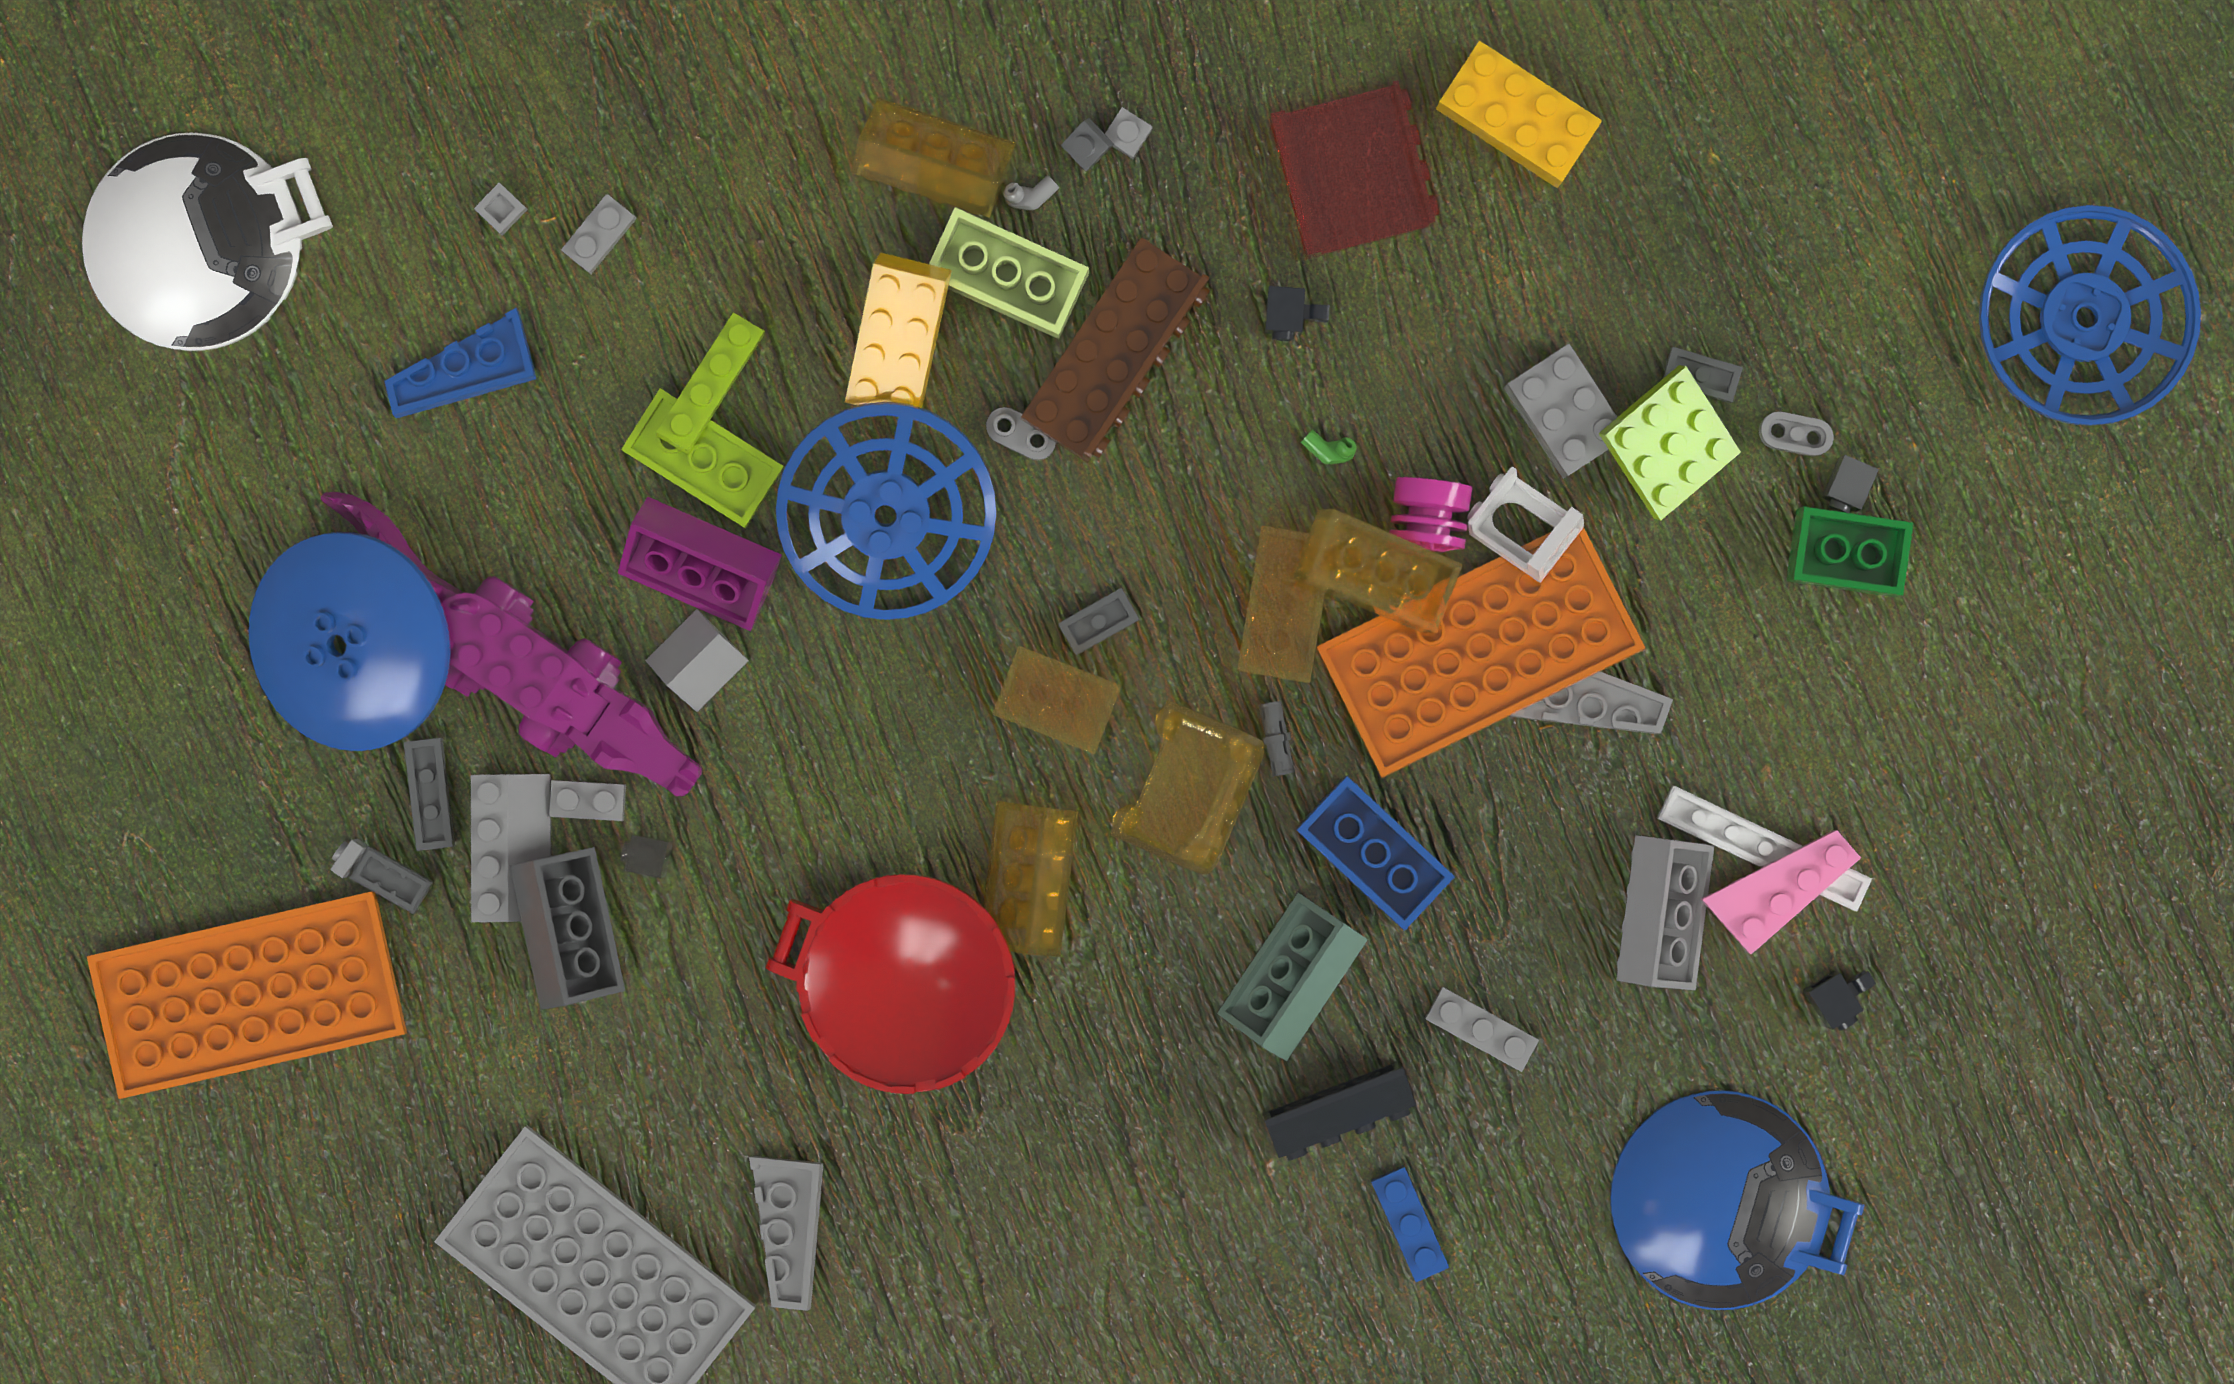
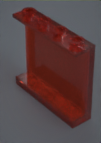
(1354, 170)

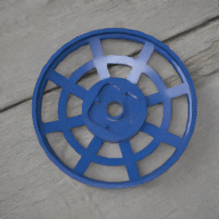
(2109, 308)
(891, 489)

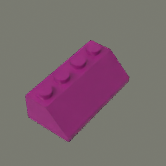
(698, 563)

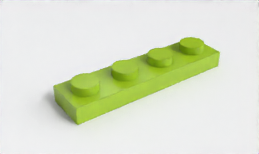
(710, 383)

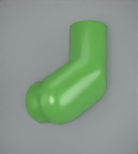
(1330, 452)

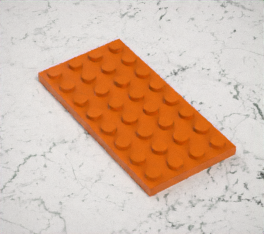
(1493, 655)
(246, 995)

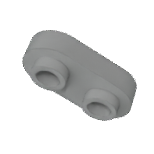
(1795, 433)
(1019, 435)

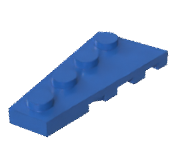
(475, 366)

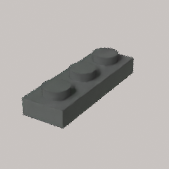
(429, 794)

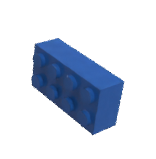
(1375, 852)

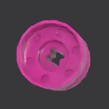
(1431, 512)

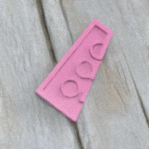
(1771, 896)

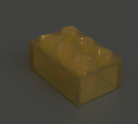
(1056, 699)

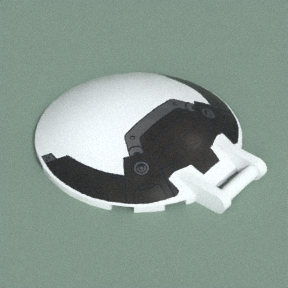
(196, 239)

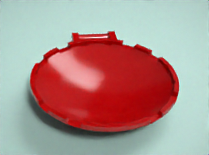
(901, 981)

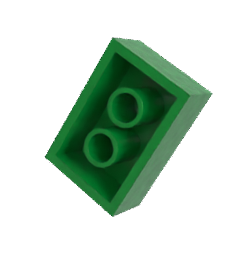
(1849, 552)

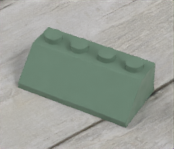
(1292, 977)

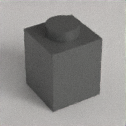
(1849, 484)

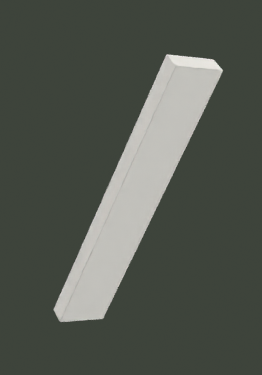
(1749, 841)

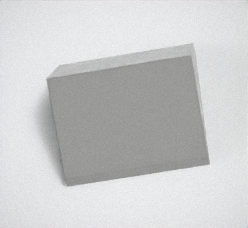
(696, 660)

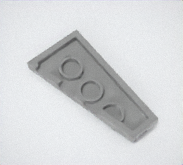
(1603, 703)
(789, 1216)

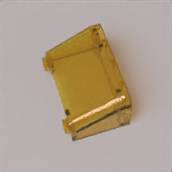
(1191, 790)

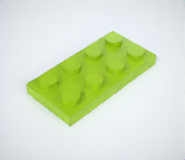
(716, 470)

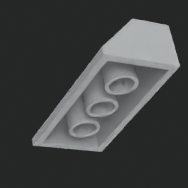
(506, 829)
(1665, 913)

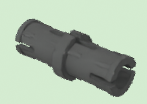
(1276, 738)

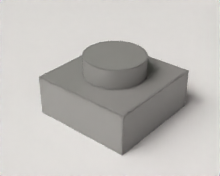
(1128, 132)
(500, 208)
(347, 857)

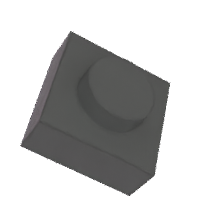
(1087, 144)

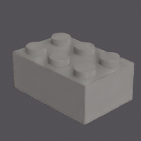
(1563, 409)

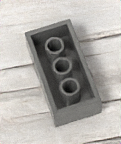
(567, 928)

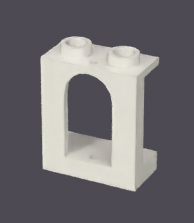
(1511, 489)

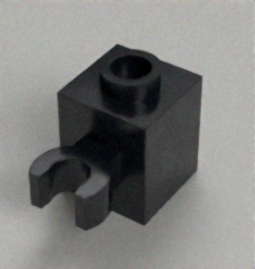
(1287, 312)
(1836, 999)

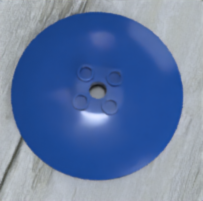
(391, 633)

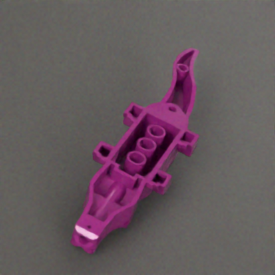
(561, 692)

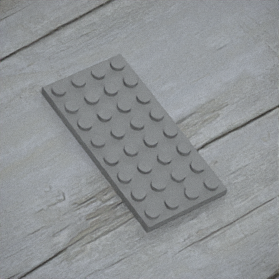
(593, 1269)

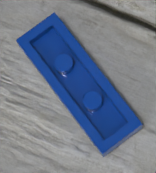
(1409, 1224)

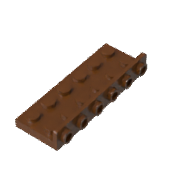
(1116, 351)

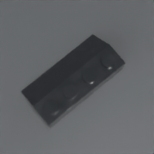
(1339, 1110)

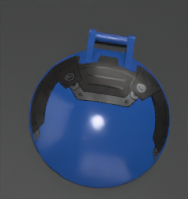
(1725, 1201)

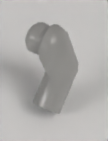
(1029, 198)

